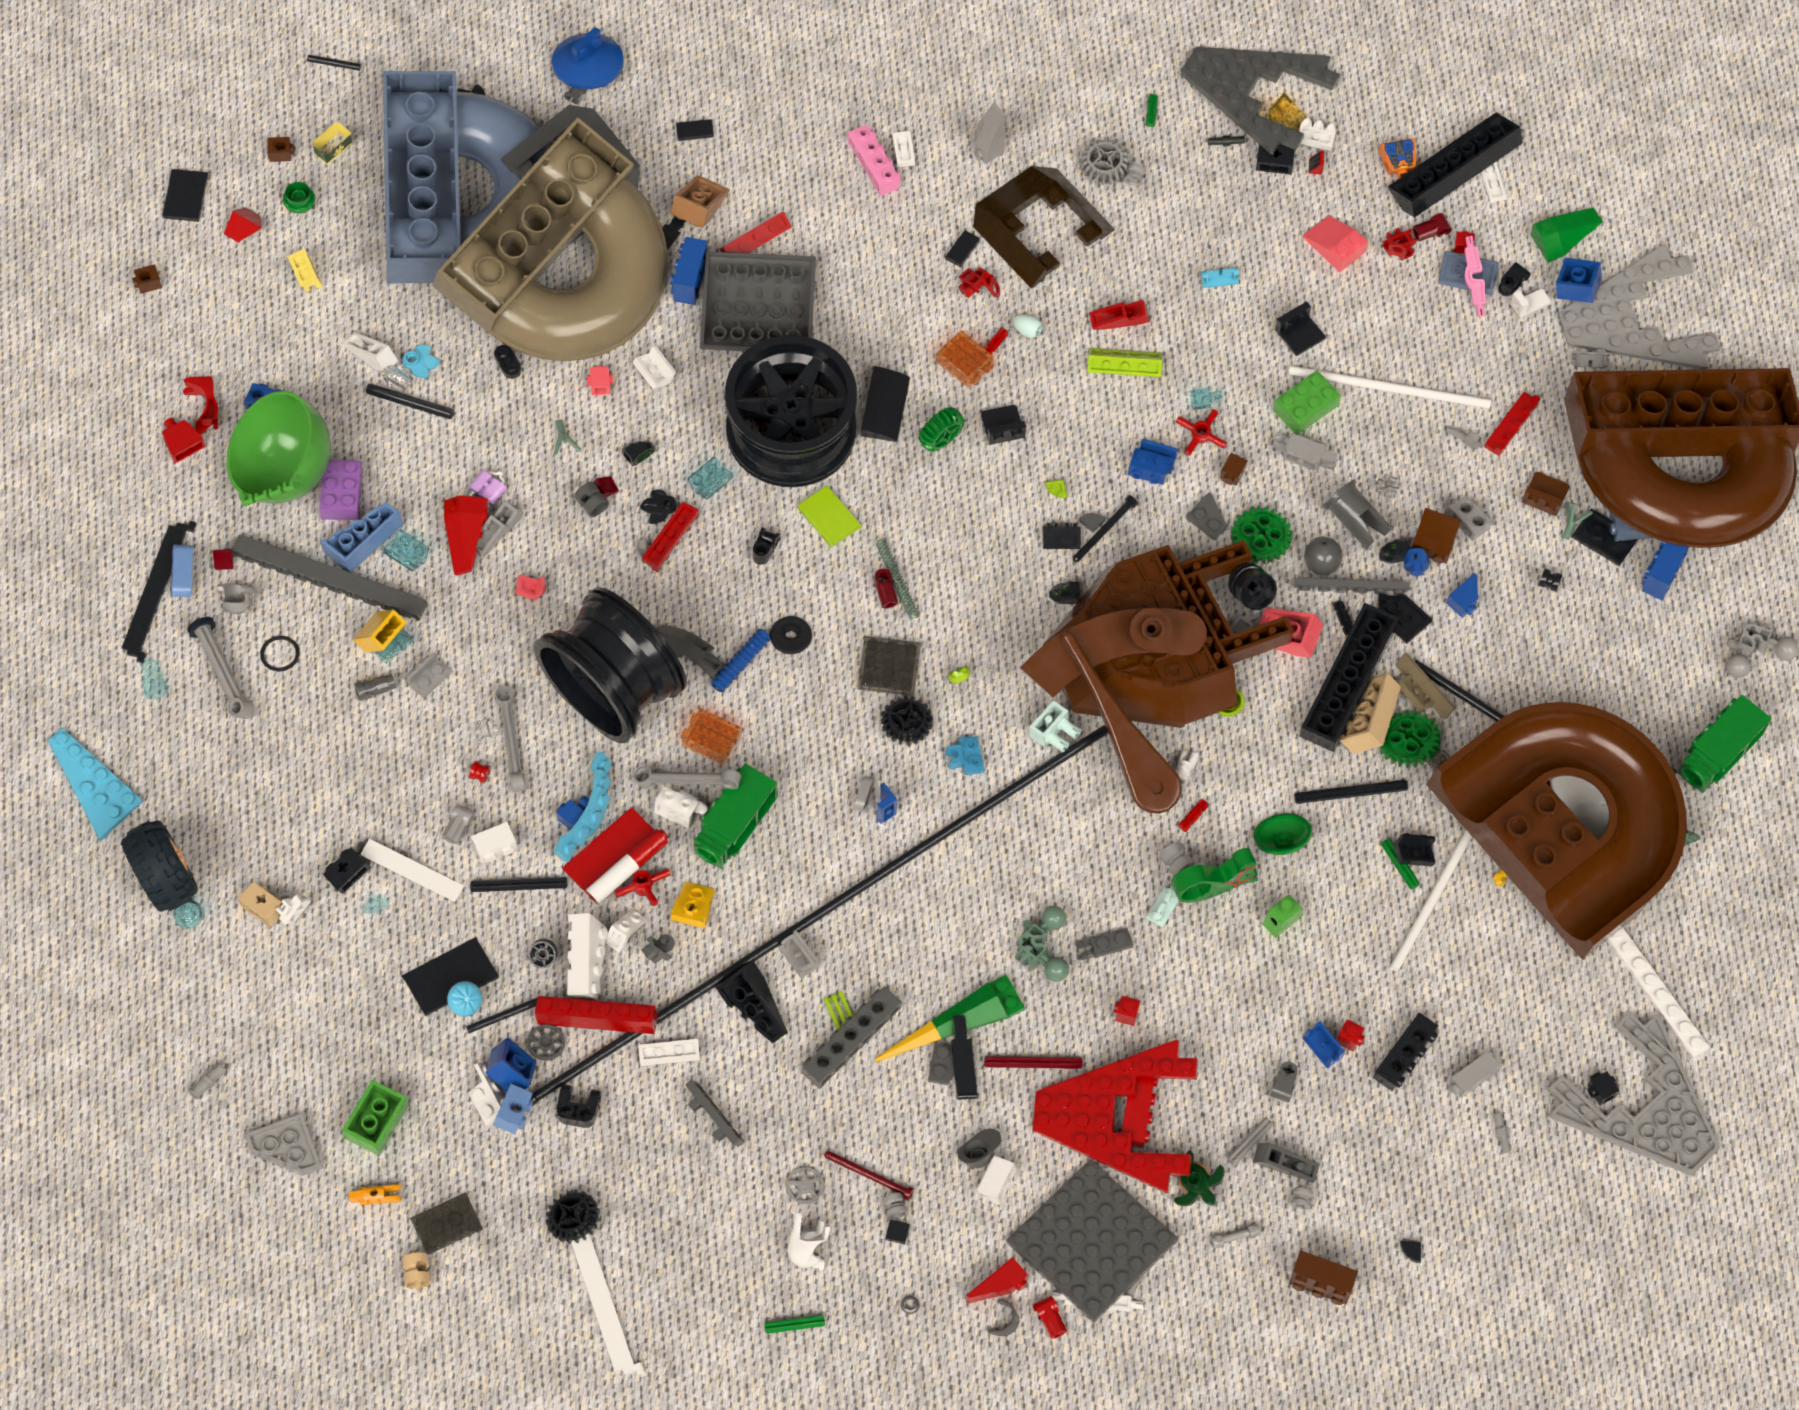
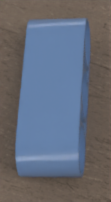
(181, 570)

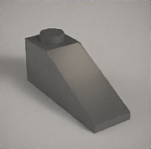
(1286, 1162)

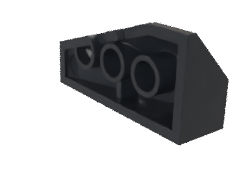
(752, 996)

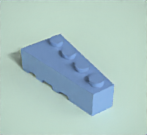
(362, 537)

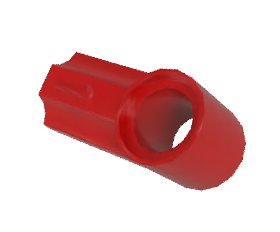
(1048, 1313)

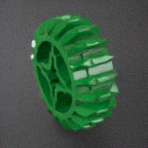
(941, 429)

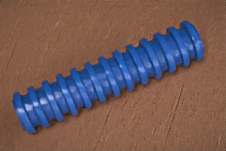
(740, 660)

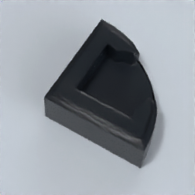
(1411, 1250)

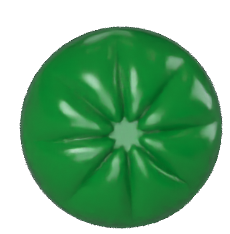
(298, 197)

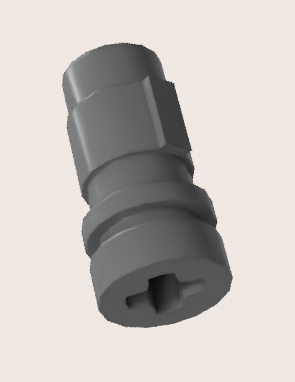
(375, 686)

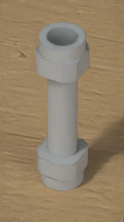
(1251, 1231)

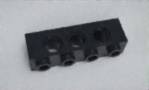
(1421, 1027)

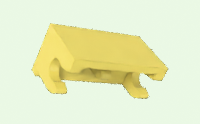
(304, 270)

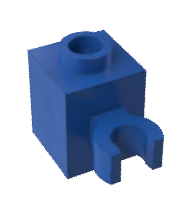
(570, 813)

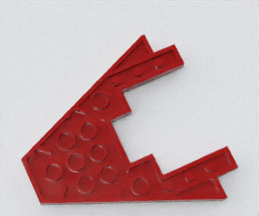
(1083, 1110)

